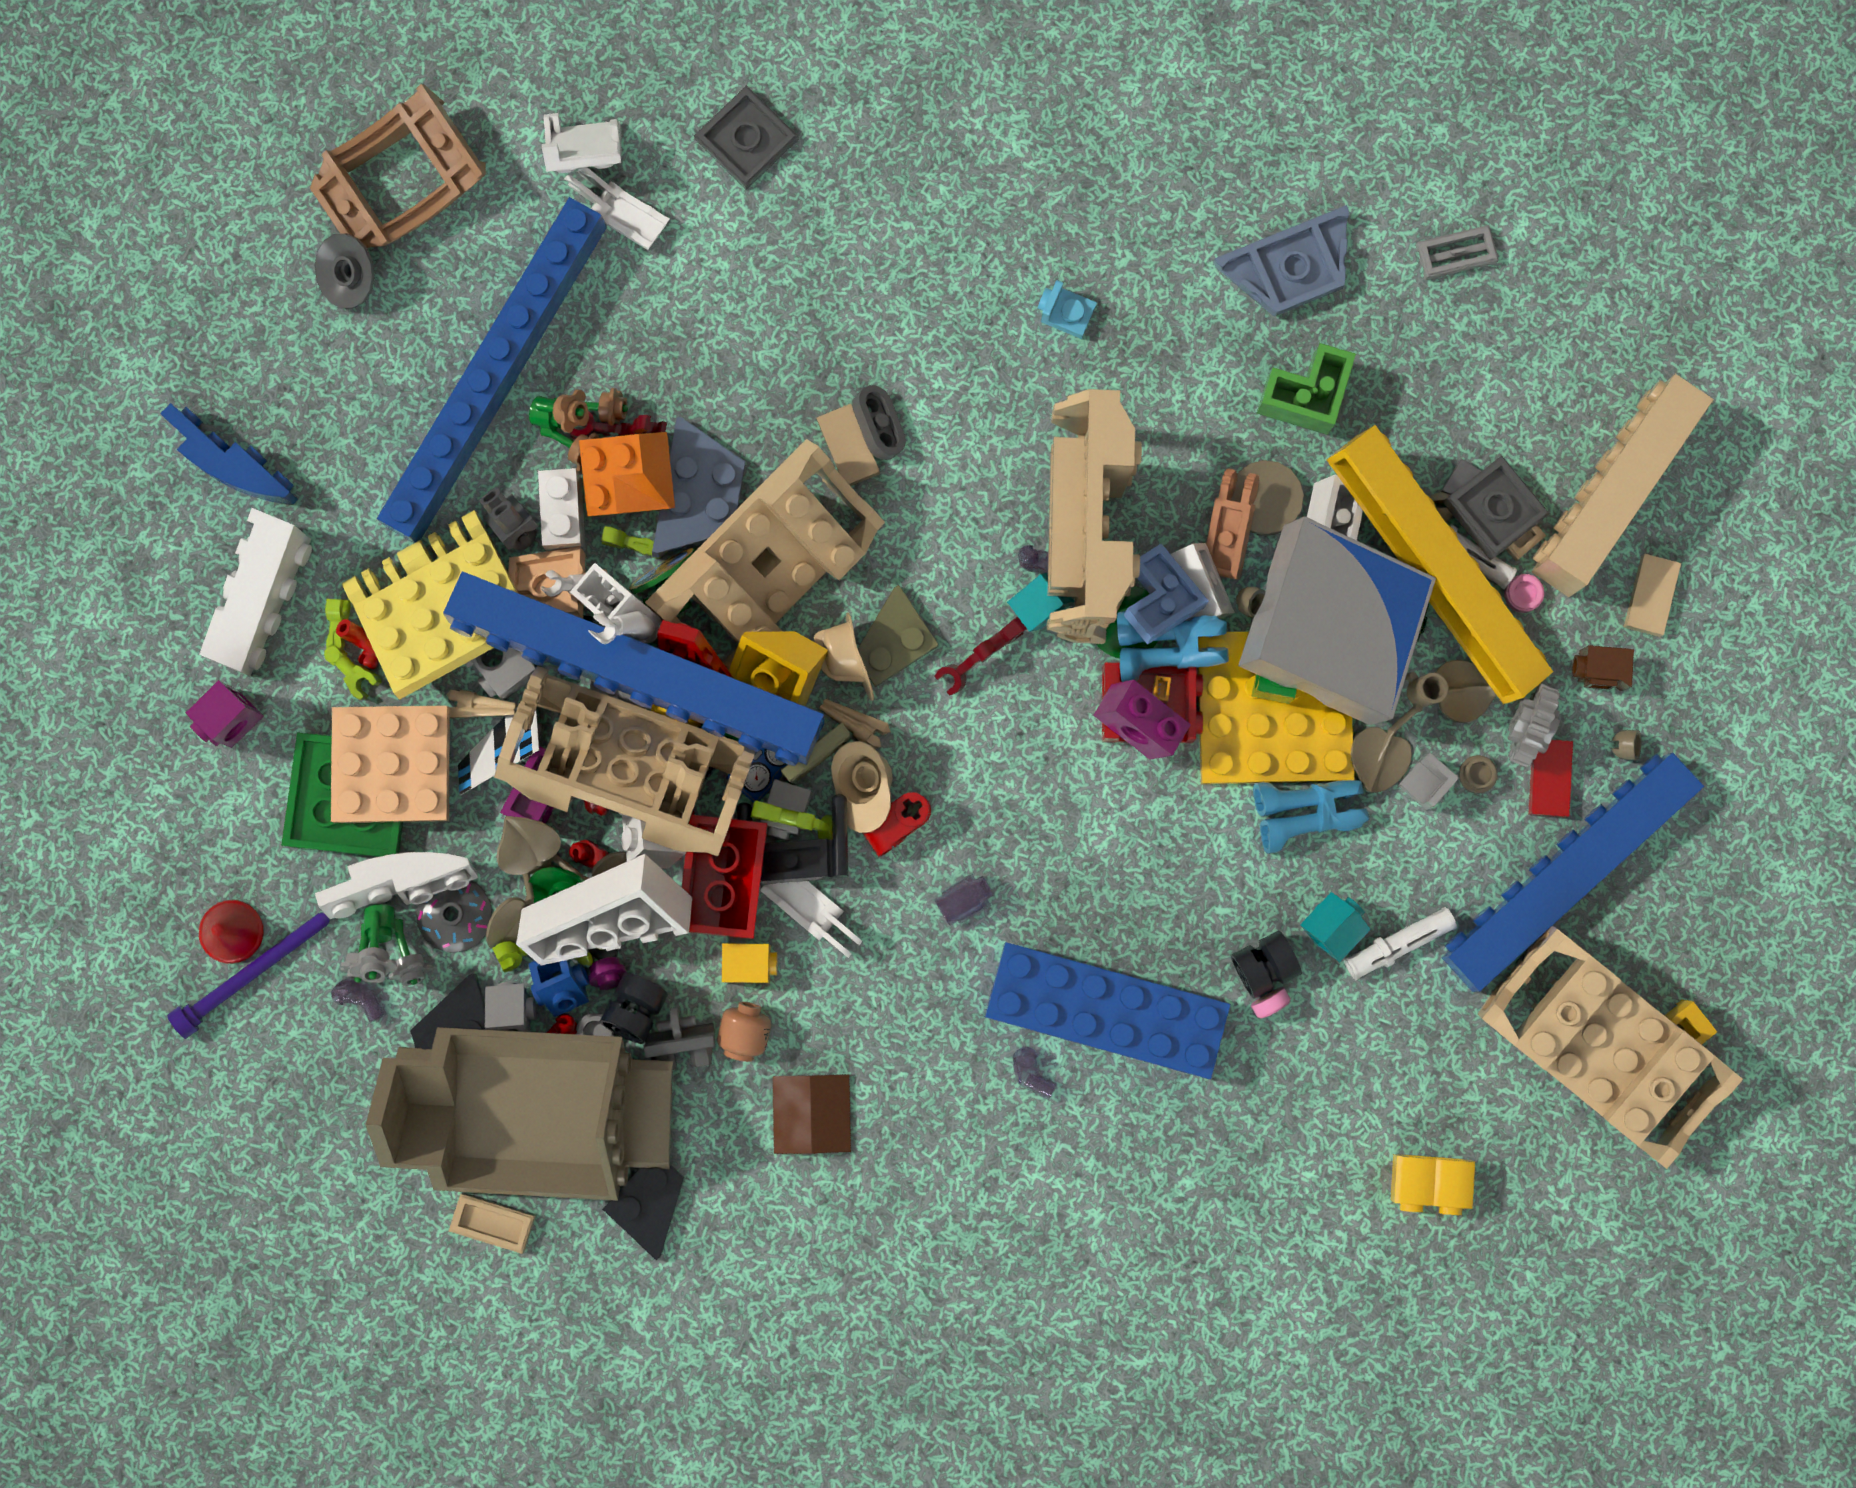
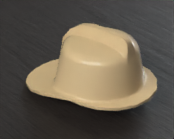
(843, 658)
(866, 782)

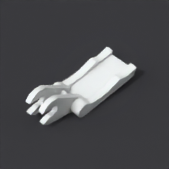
(621, 210)
(809, 909)

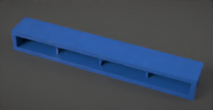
(1572, 872)

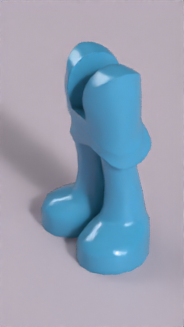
(1186, 655)
(1278, 830)

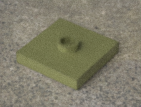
(823, 749)

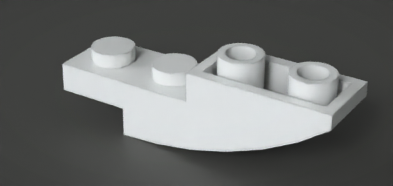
(409, 874)

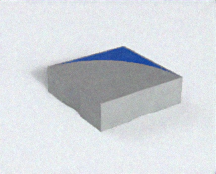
(1338, 621)

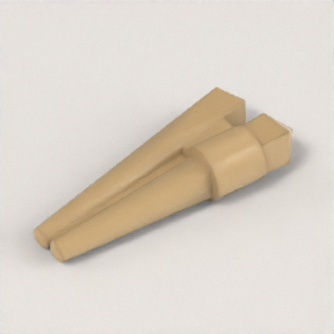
(473, 705)
(857, 723)

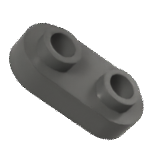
(880, 423)

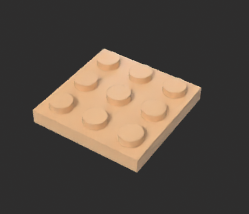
(390, 764)

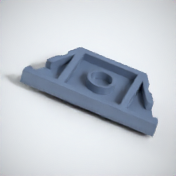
(1292, 264)
(704, 488)

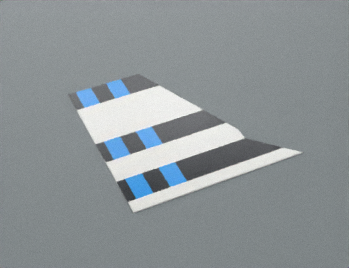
(482, 760)

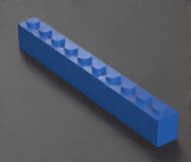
(492, 371)
(635, 669)

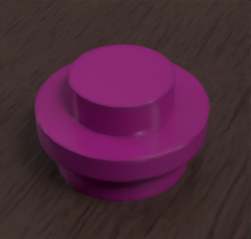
(606, 973)

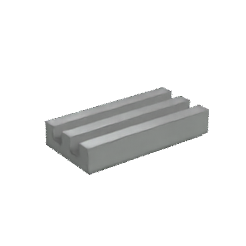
(1426, 260)

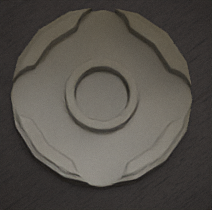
(1277, 499)

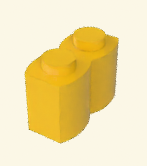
(1432, 1182)

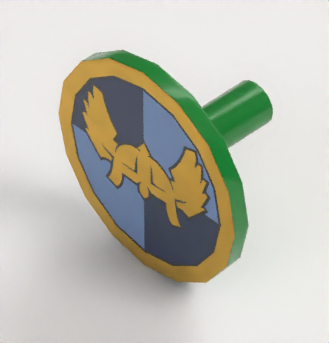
(660, 574)

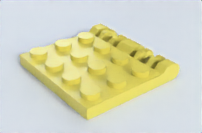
(408, 618)

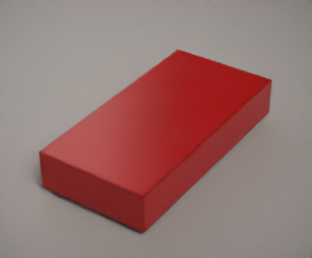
(1551, 780)

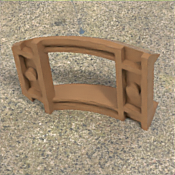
(440, 141)

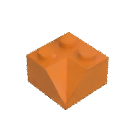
(627, 474)

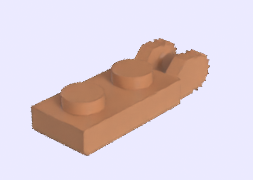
(1232, 524)

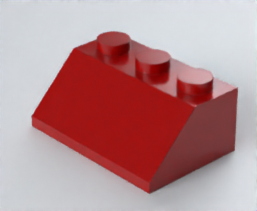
(728, 884)

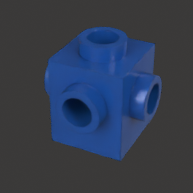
(559, 985)

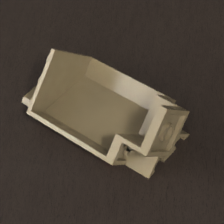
(522, 1113)

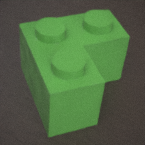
(1313, 399)

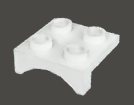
(580, 145)

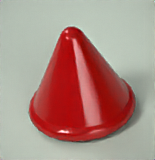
(231, 931)

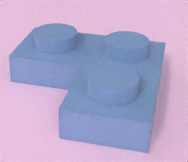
(1170, 598)

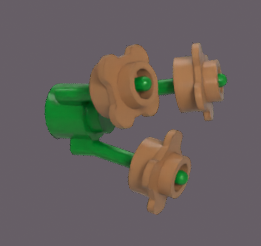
(571, 411)

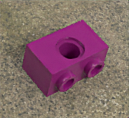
(223, 715)
(1142, 719)

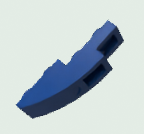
(229, 465)

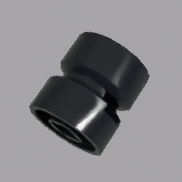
(1266, 964)
(640, 996)

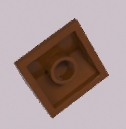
(811, 1114)

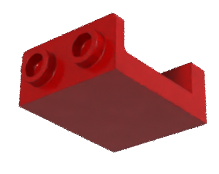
(1182, 695)

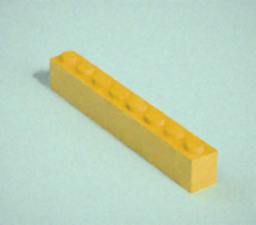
(1424, 540)

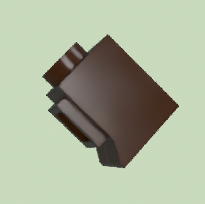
(1604, 667)

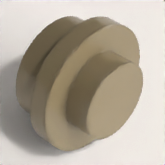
(1478, 774)

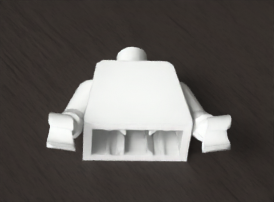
(610, 602)

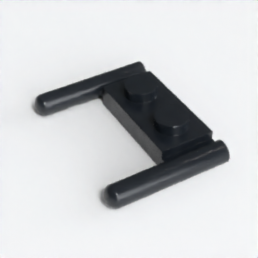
(806, 858)

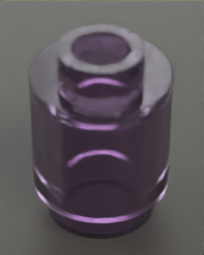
(964, 899)

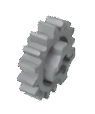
(1533, 725)

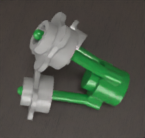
(374, 963)

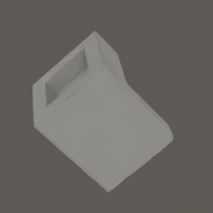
(1428, 781)

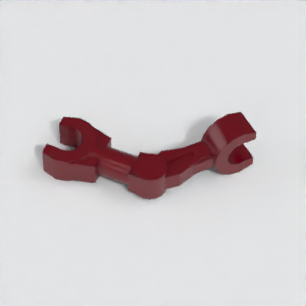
(640, 425)
(982, 652)

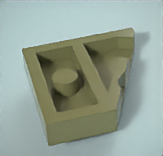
(895, 639)

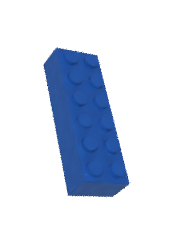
(1107, 1010)

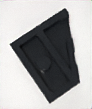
(459, 1009)
(647, 1206)

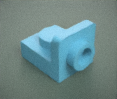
(1066, 310)

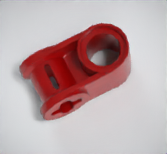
(896, 826)

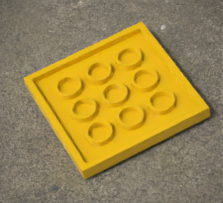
(1262, 738)

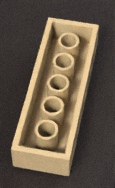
(1622, 485)

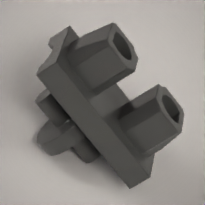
(509, 520)
(681, 1035)

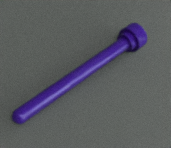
(187, 1018)

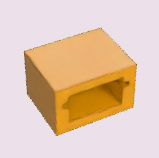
(1161, 688)

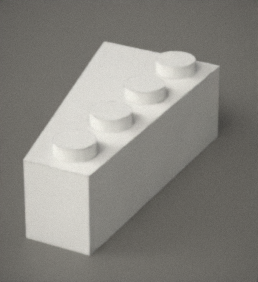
(256, 593)
(604, 912)

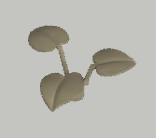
(1462, 697)
(524, 850)

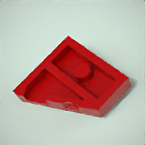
(690, 645)

